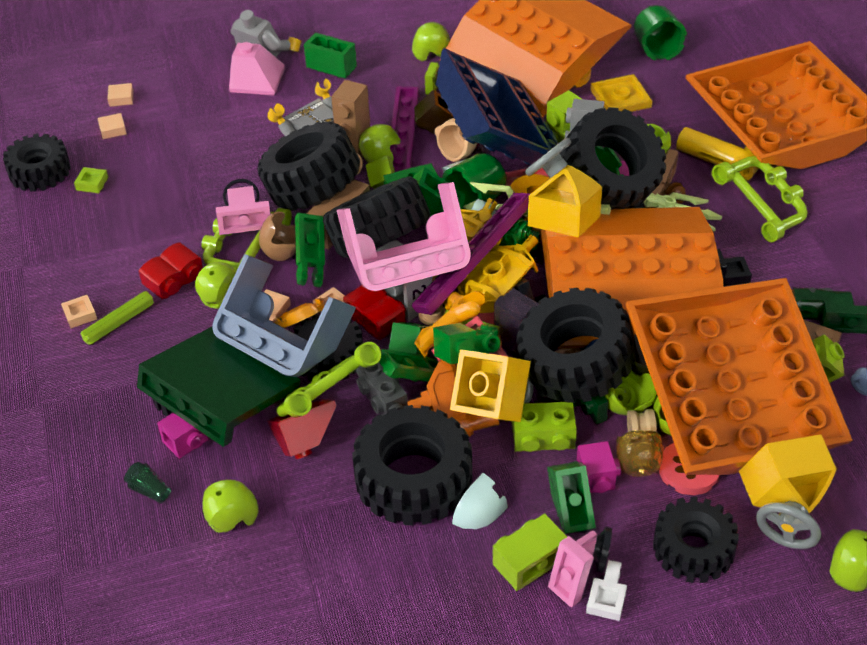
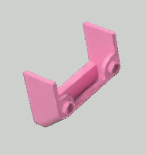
(440, 253)

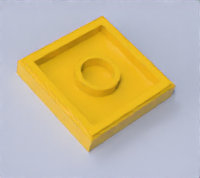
(622, 93)

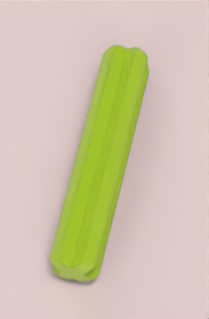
(117, 318)

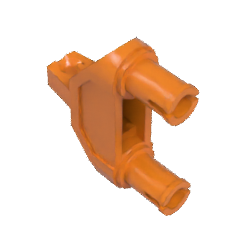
(439, 397)

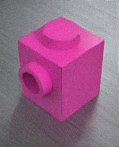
(180, 435)
(600, 466)

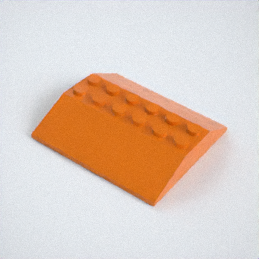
(538, 41)
(787, 105)
(634, 257)
(735, 373)

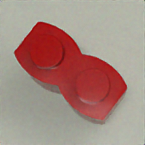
(170, 270)
(375, 310)

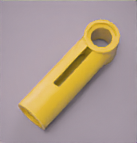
(713, 149)

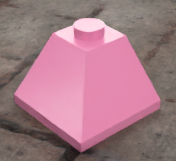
(254, 70)

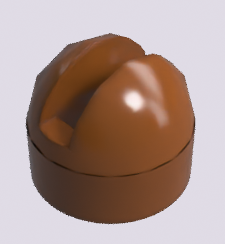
(677, 188)

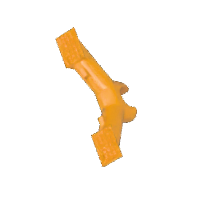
(460, 309)

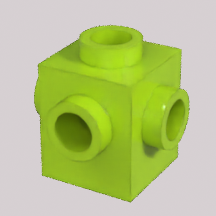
(831, 357)

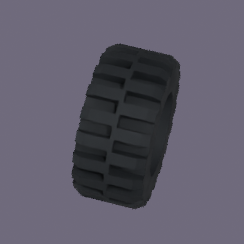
(628, 138)
(308, 166)
(381, 213)
(587, 371)
(412, 496)

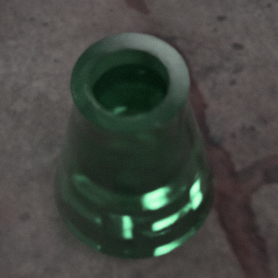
(145, 481)

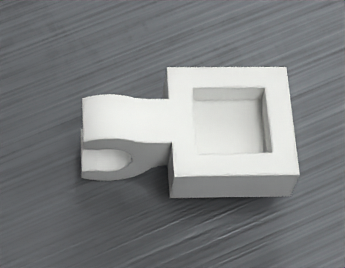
(607, 595)

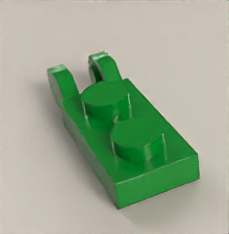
(309, 248)
(407, 365)

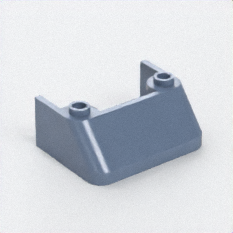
(246, 324)

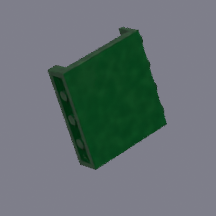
(212, 384)

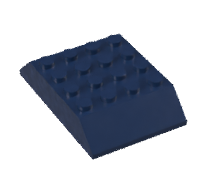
(493, 109)

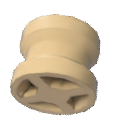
(641, 421)

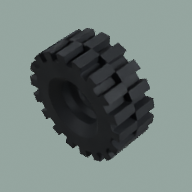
(36, 162)
(350, 341)
(701, 521)

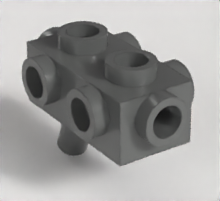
(380, 389)

